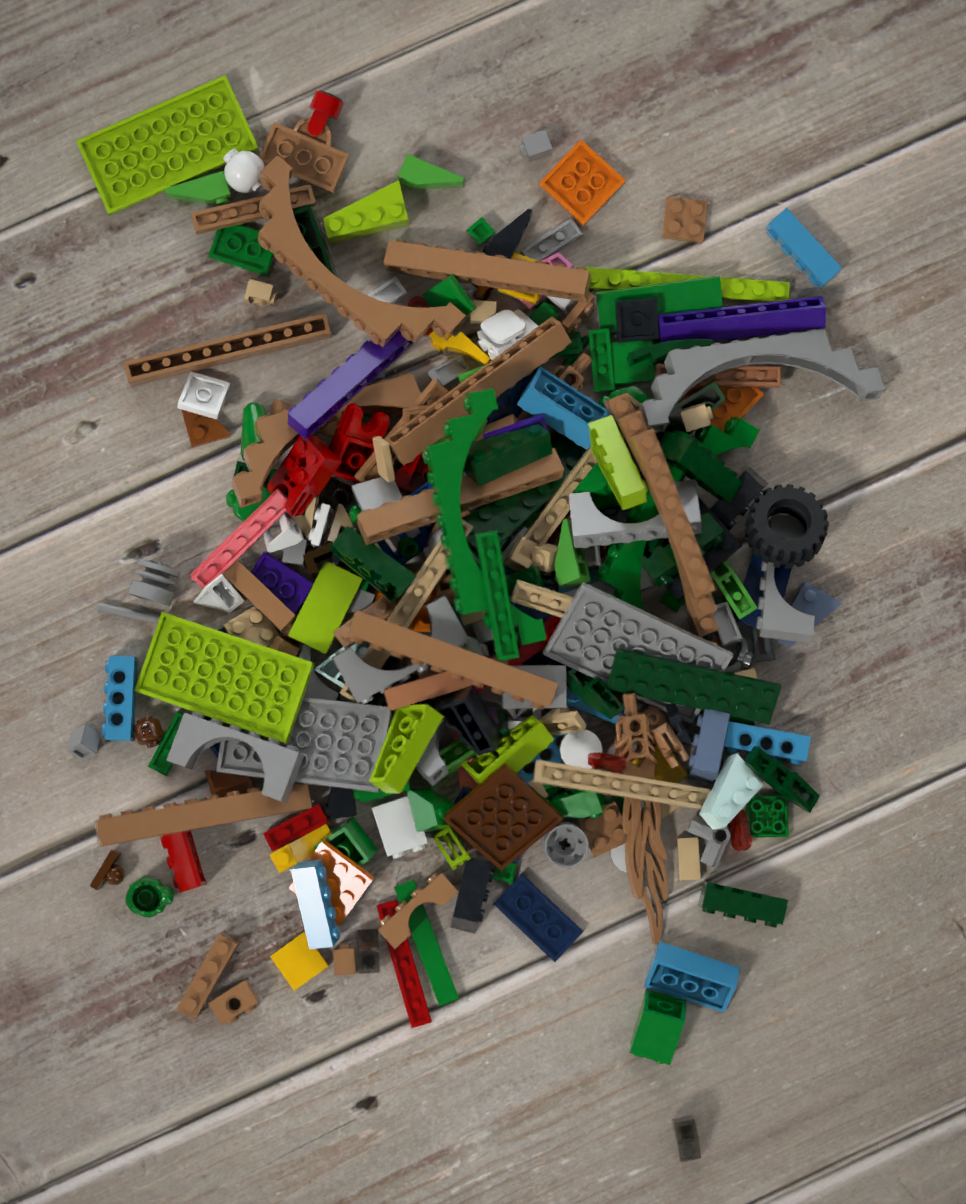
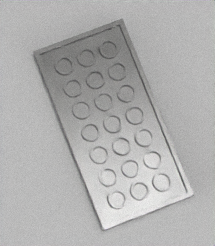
(602, 623)
(337, 741)

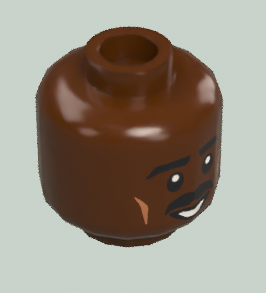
(148, 731)

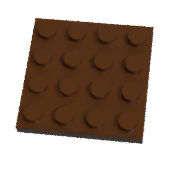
(503, 816)

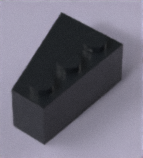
(472, 895)

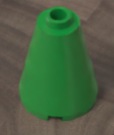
(250, 414)

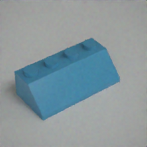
(561, 406)
(692, 977)

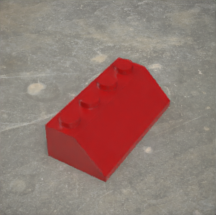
(183, 860)

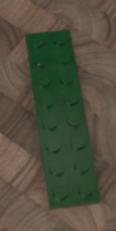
(513, 511)
(693, 686)

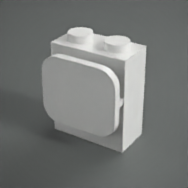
(503, 331)
(398, 828)

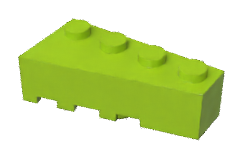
(369, 215)
(616, 463)
(404, 745)
(515, 750)

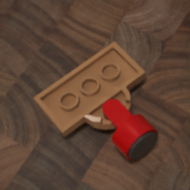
(309, 145)

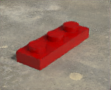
(295, 827)

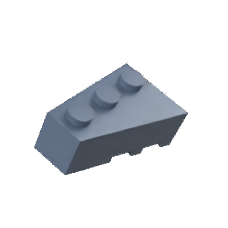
(812, 602)
(708, 745)

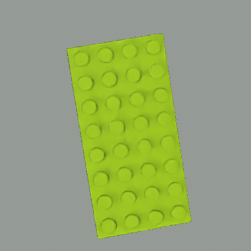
(166, 145)
(224, 677)

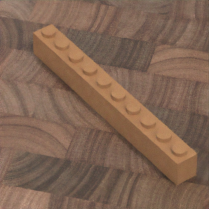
(488, 270)
(228, 349)
(499, 374)
(419, 510)
(452, 659)
(196, 815)

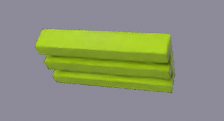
(459, 859)

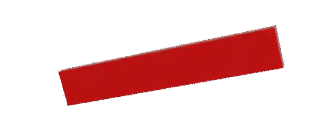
(407, 974)

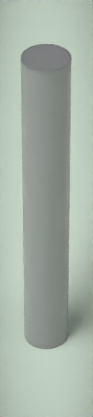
(128, 612)

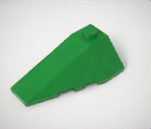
(578, 803)

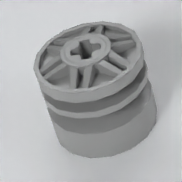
(154, 582)
(571, 854)

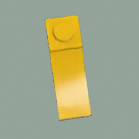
(459, 344)
(298, 850)

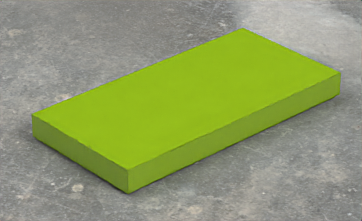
(325, 607)

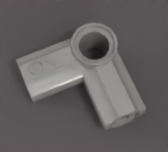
(714, 848)

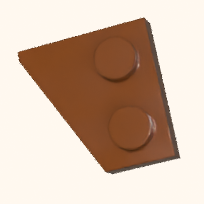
(203, 429)
(224, 783)

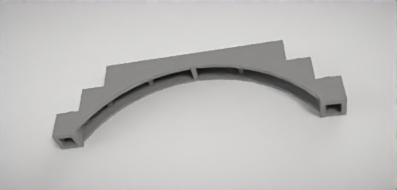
(802, 350)

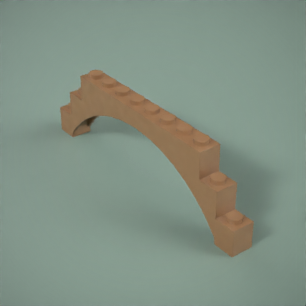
(368, 314)
(277, 436)
(653, 466)

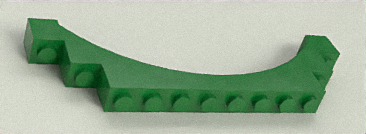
(445, 475)
(622, 564)

